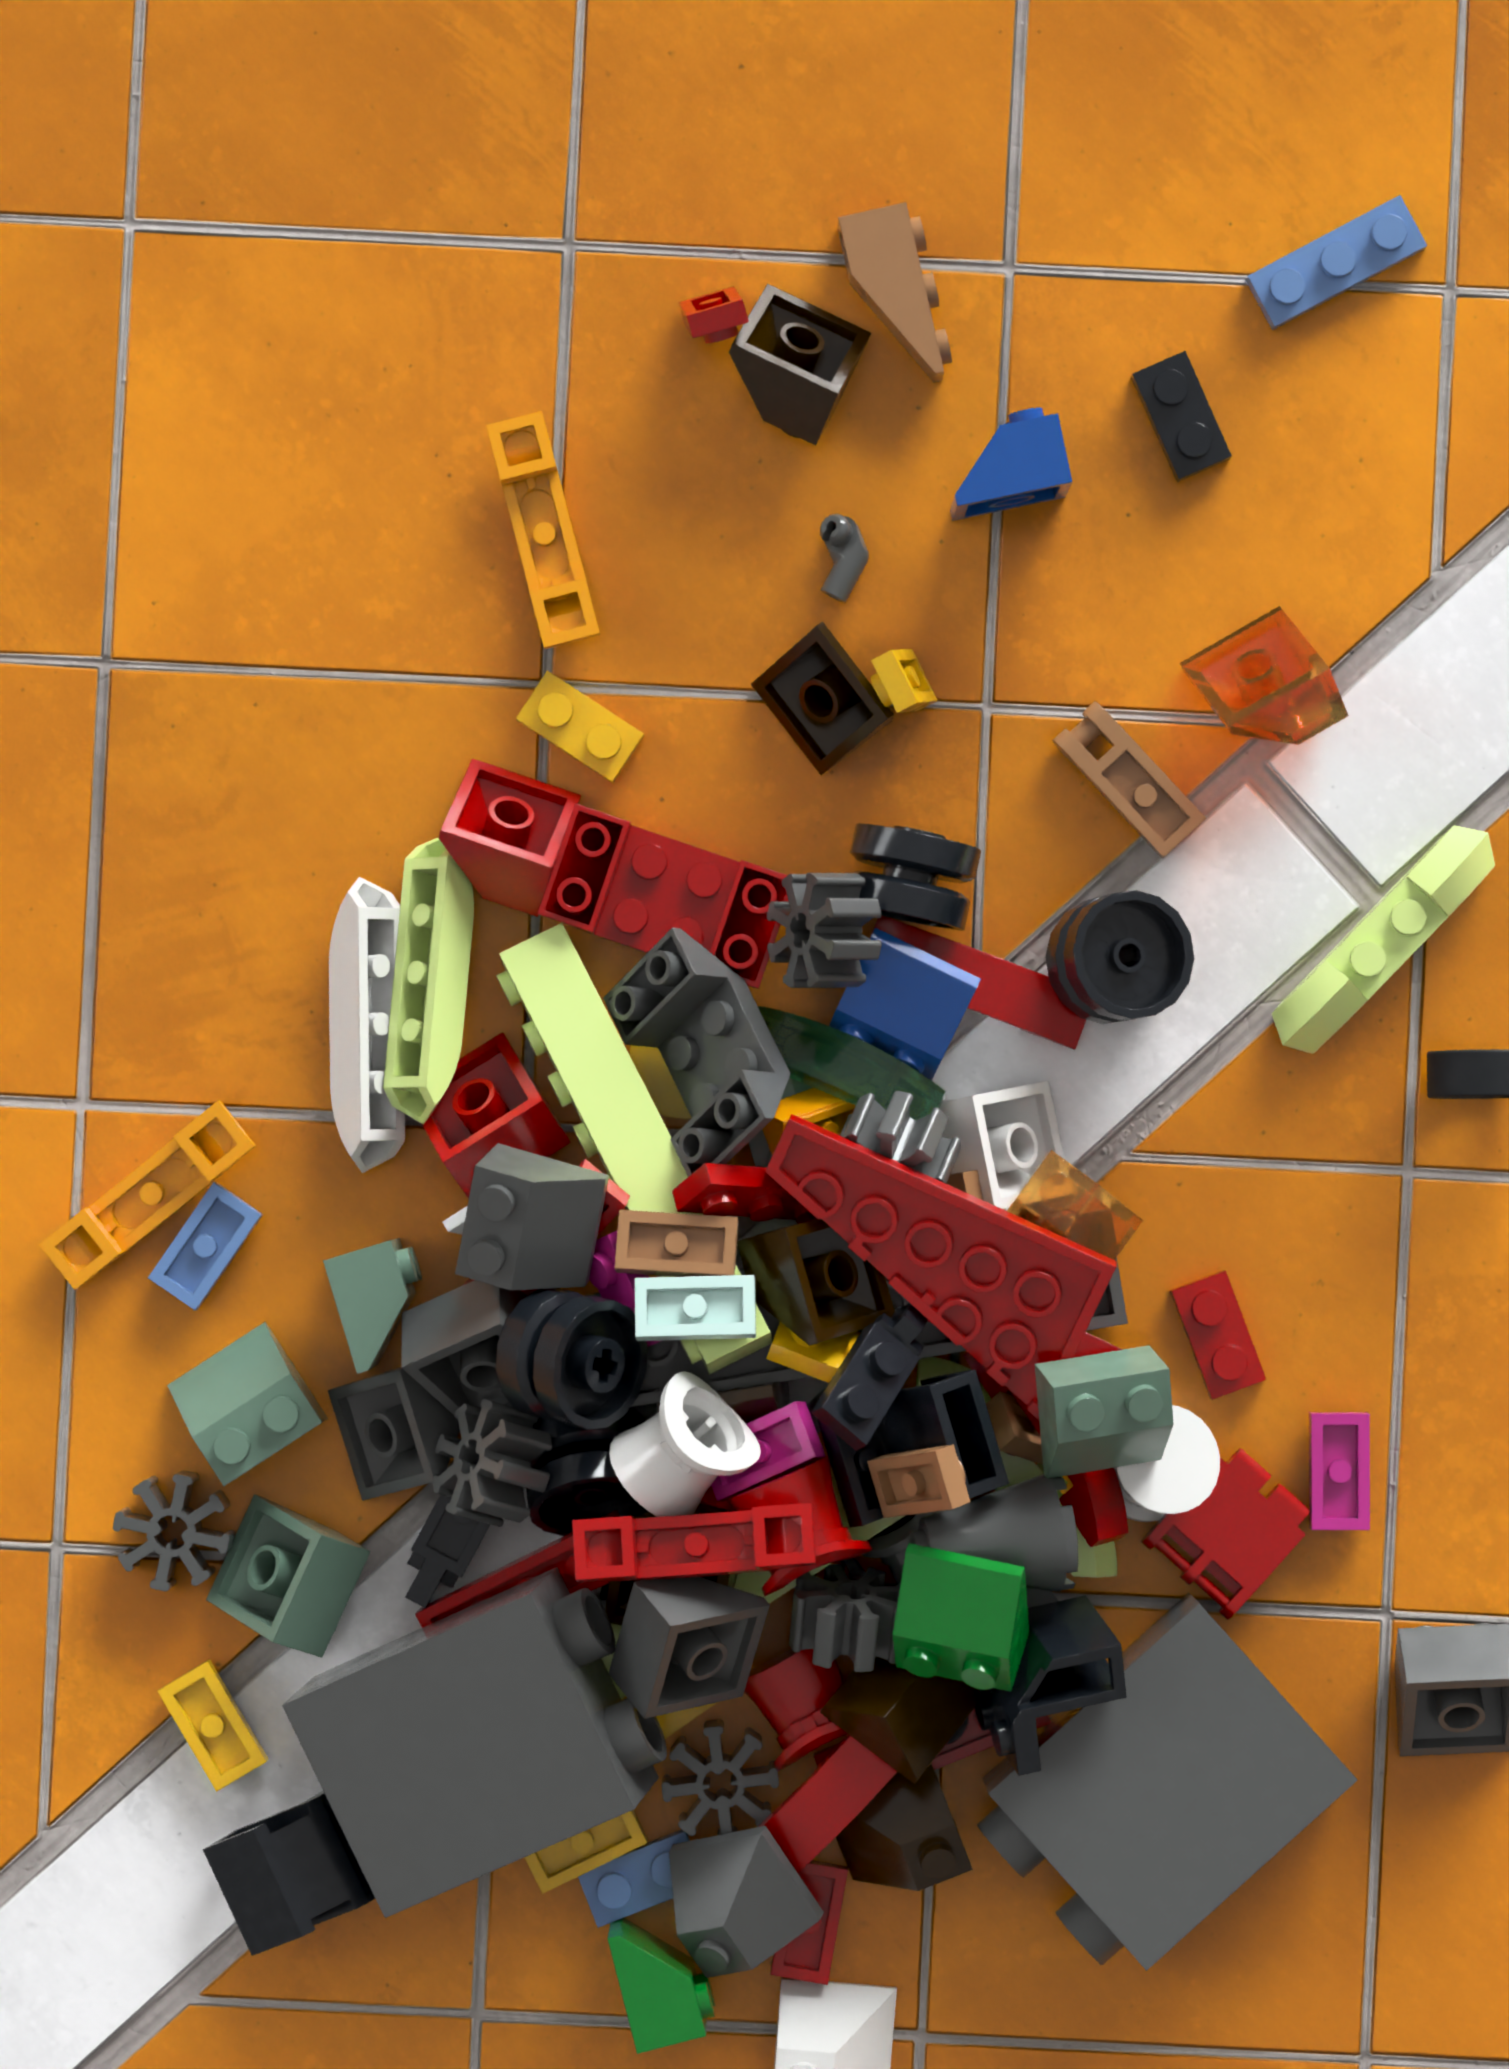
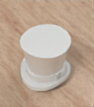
(682, 1448)
(1177, 1480)

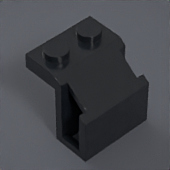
(936, 1414)
(1058, 1672)
(288, 1874)

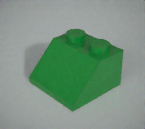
(961, 1618)
(659, 1988)

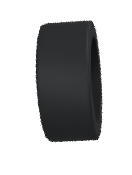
(1468, 1074)

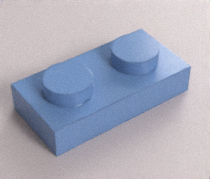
(205, 1246)
(631, 1881)

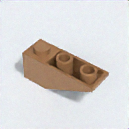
(886, 272)

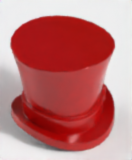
(806, 1485)
(790, 1697)

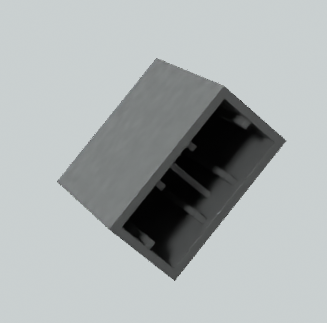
(476, 1740)
(1165, 1793)

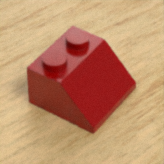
(491, 1104)

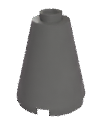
(1014, 1527)

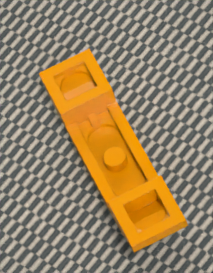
(543, 530)
(148, 1195)

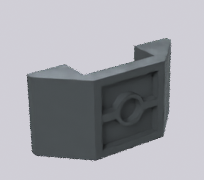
(710, 1041)

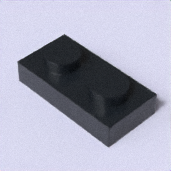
(1181, 416)

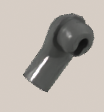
(847, 552)

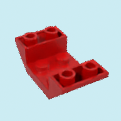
(642, 884)

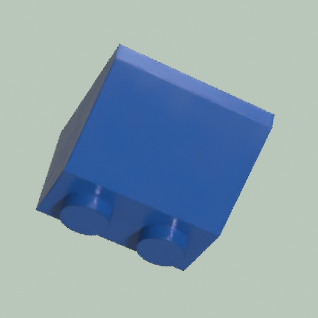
(1017, 468)
(906, 1004)

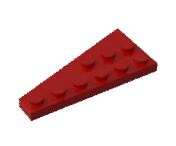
(967, 1266)

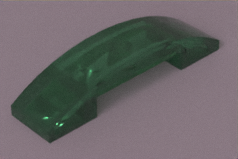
(846, 1064)

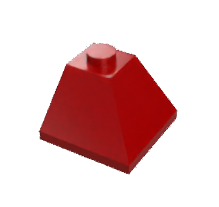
(507, 833)

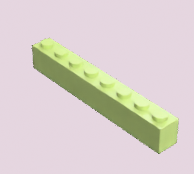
(606, 1093)

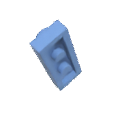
(1336, 262)

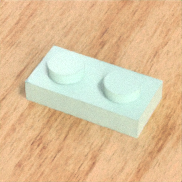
(695, 1308)

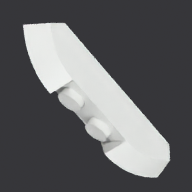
(359, 1017)

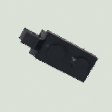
(871, 1376)
(443, 1551)

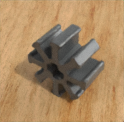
(824, 930)
(901, 1138)
(492, 1463)
(155, 1525)
(844, 1617)
(717, 1763)

